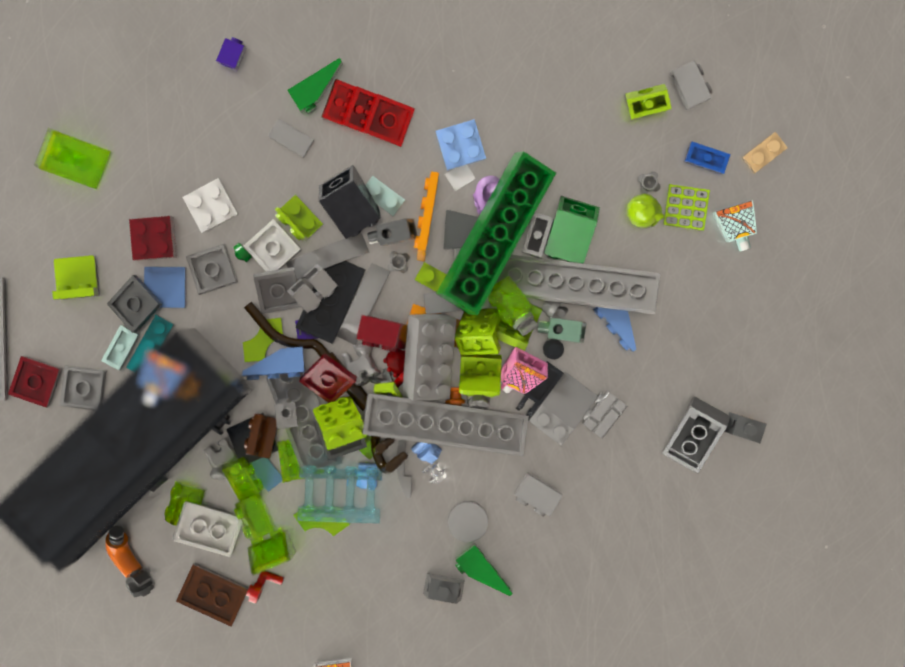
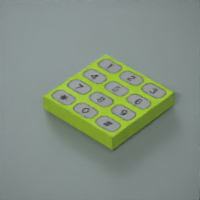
(686, 207)

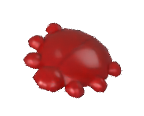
(395, 362)

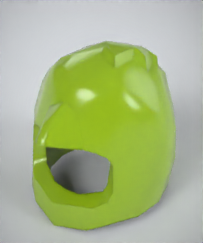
(644, 211)

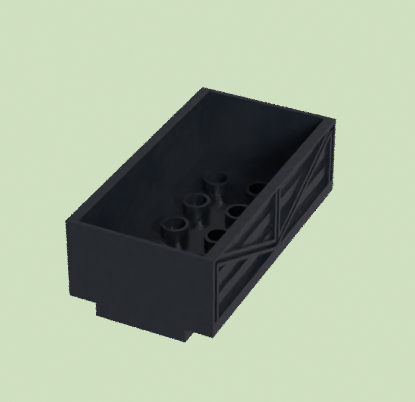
(118, 455)

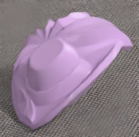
(483, 191)

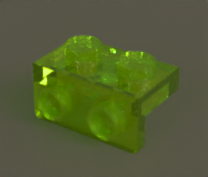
(509, 301)
(242, 479)
(180, 494)
(253, 518)

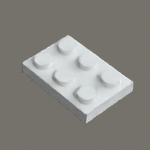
(207, 529)

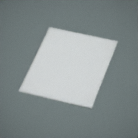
(460, 177)

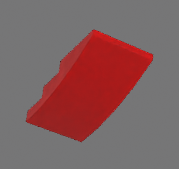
(368, 112)

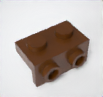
(261, 436)

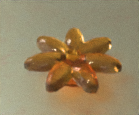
(190, 385)

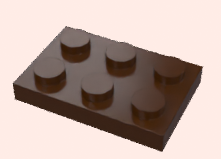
(212, 595)

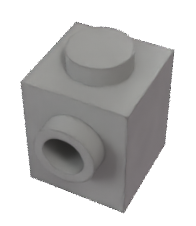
(285, 414)

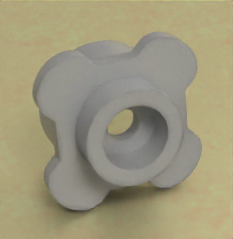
(654, 182)
(393, 262)

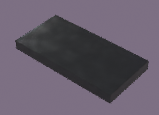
(329, 315)

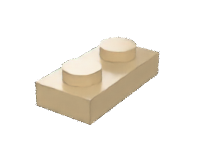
(764, 152)

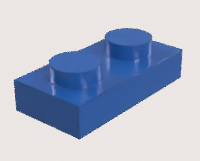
(707, 157)

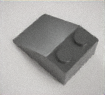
(696, 434)

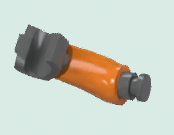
(119, 551)

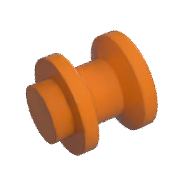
(455, 397)

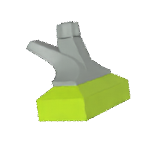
(386, 385)

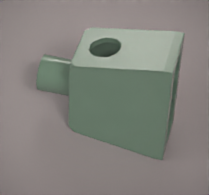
(572, 330)

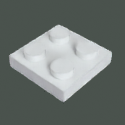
(210, 205)
(272, 247)

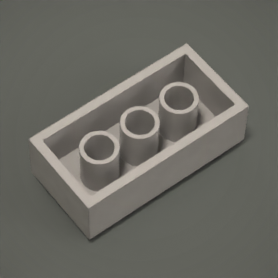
(429, 357)

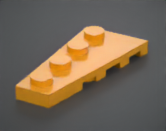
(425, 221)

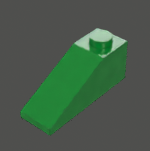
(311, 90)
(479, 568)

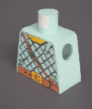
(737, 224)

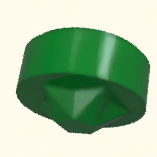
(241, 253)

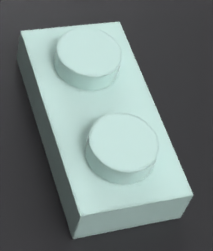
(384, 196)
(120, 347)

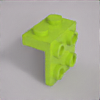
(480, 375)
(339, 422)

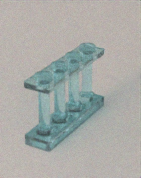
(349, 512)

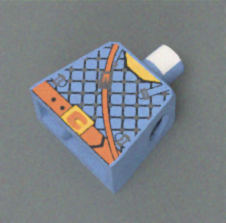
(161, 376)

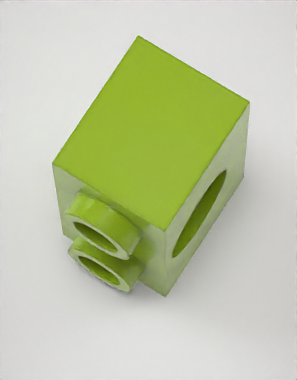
(648, 101)

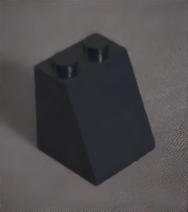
(348, 202)

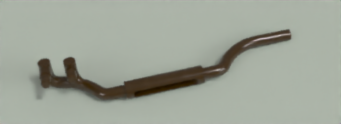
(357, 393)

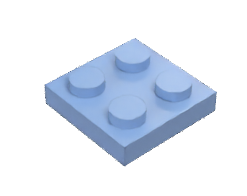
(460, 144)

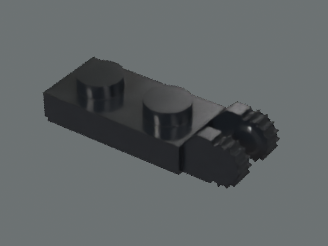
(542, 390)

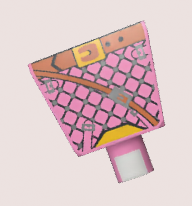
(522, 372)

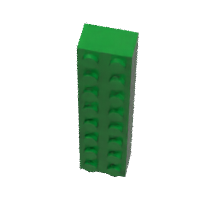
(496, 233)

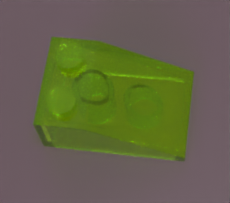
(71, 158)
(270, 551)

